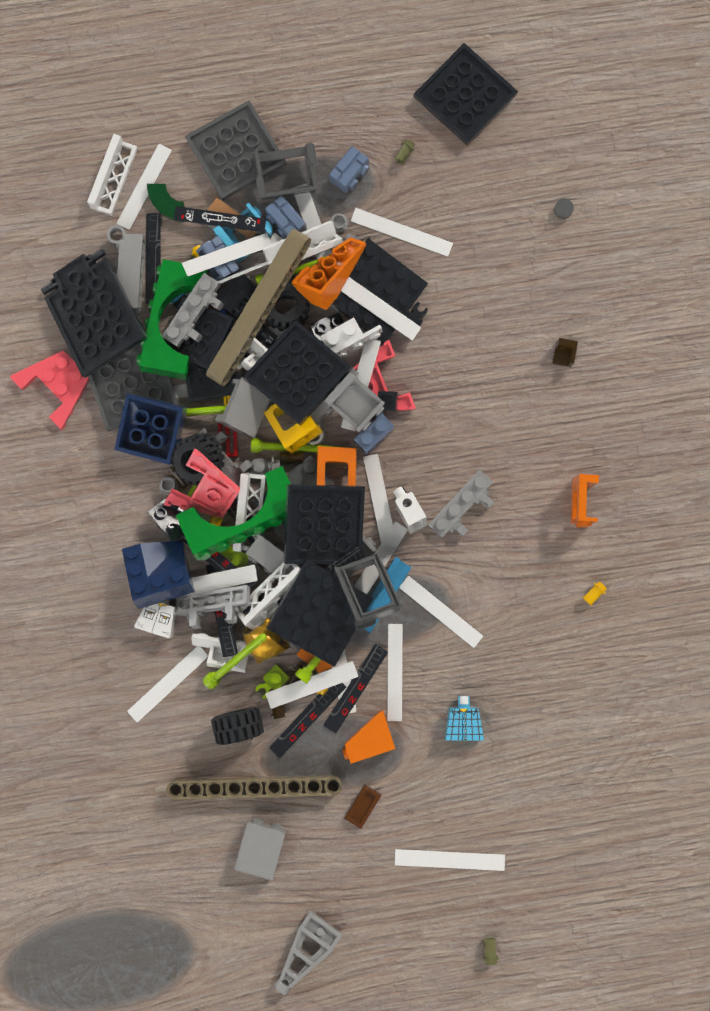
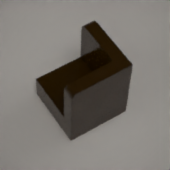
(565, 352)

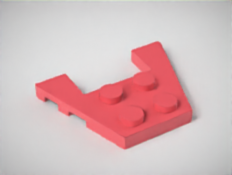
(61, 377)
(377, 383)
(213, 493)

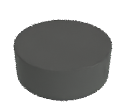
(563, 208)

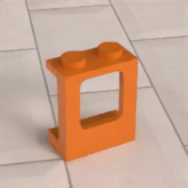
(336, 455)
(579, 500)

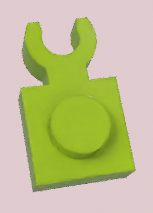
(274, 679)

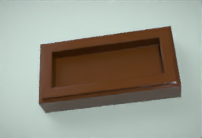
(362, 806)

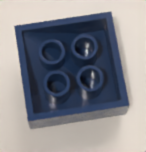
(150, 428)
(157, 572)

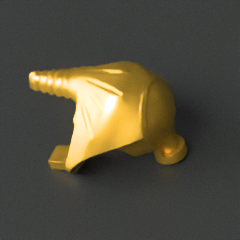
(270, 647)

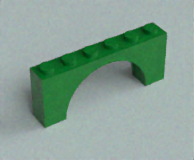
(156, 354)
(208, 539)

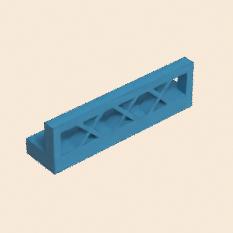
(396, 573)

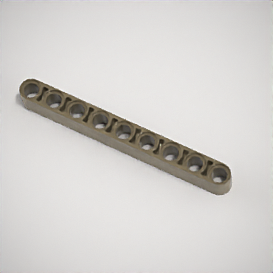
(258, 307)
(246, 792)

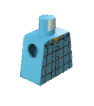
(464, 722)

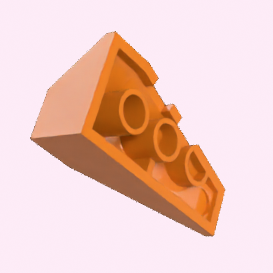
(326, 278)

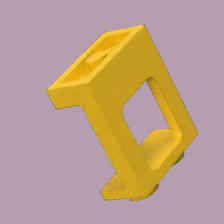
(295, 436)

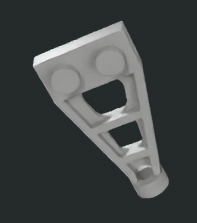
(319, 931)

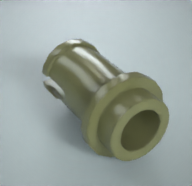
(404, 152)
(490, 951)

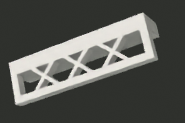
(105, 173)
(322, 238)
(243, 506)
(268, 606)

